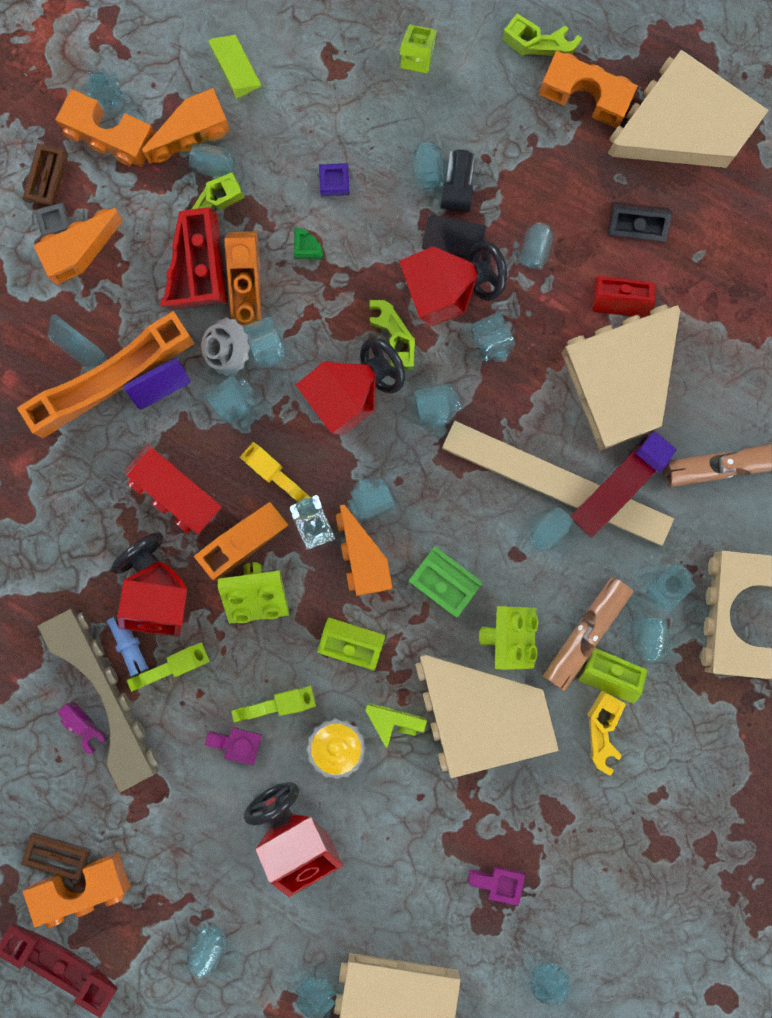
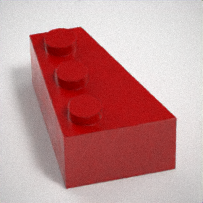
(196, 262)
(171, 490)

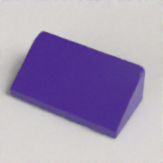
(157, 383)

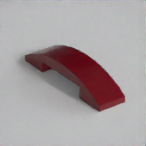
(613, 493)
(59, 966)

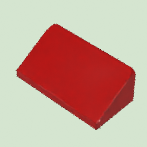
(623, 296)

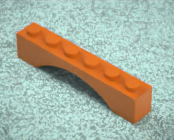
(69, 400)

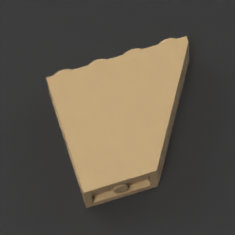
(688, 118)
(624, 375)
(483, 717)
(396, 989)

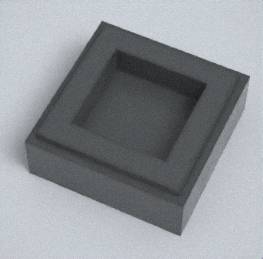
(52, 219)

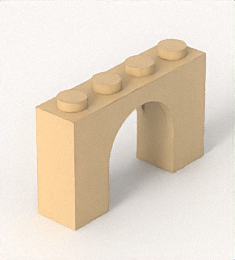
(724, 649)

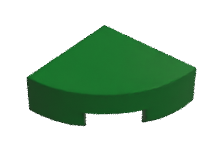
(306, 245)

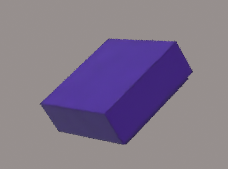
(334, 179)
(656, 451)

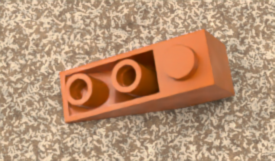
(192, 123)
(74, 249)
(243, 276)
(240, 542)
(368, 563)

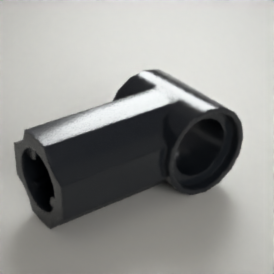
(458, 188)

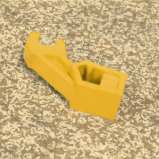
(270, 469)
(599, 737)

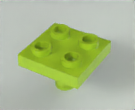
(253, 595)
(512, 637)

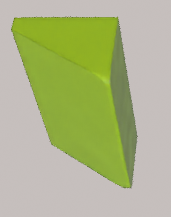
(234, 65)
(351, 644)
(613, 675)

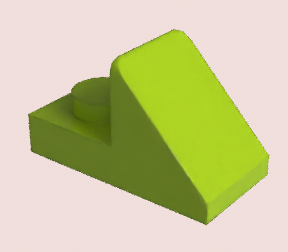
(417, 48)
(385, 718)

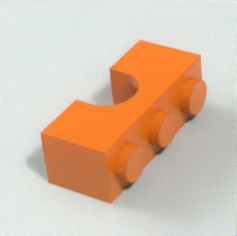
(569, 75)
(81, 120)
(52, 901)

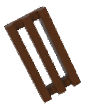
(56, 177)
(59, 845)

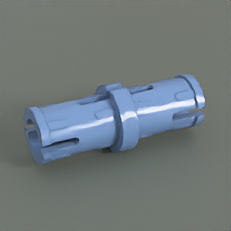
(128, 647)

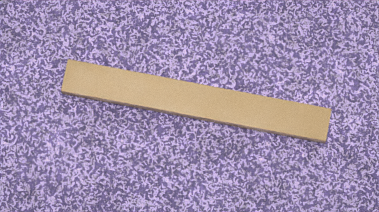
(550, 480)

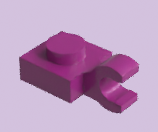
(77, 721)
(239, 746)
(503, 885)

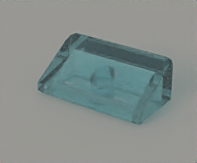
(74, 343)

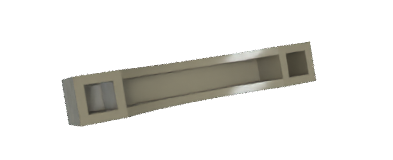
(128, 754)

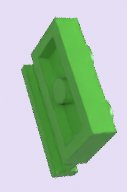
(445, 582)

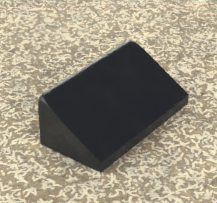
(639, 221)
(452, 235)

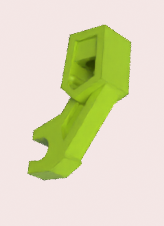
(539, 43)
(231, 188)
(392, 323)
(177, 665)
(283, 703)

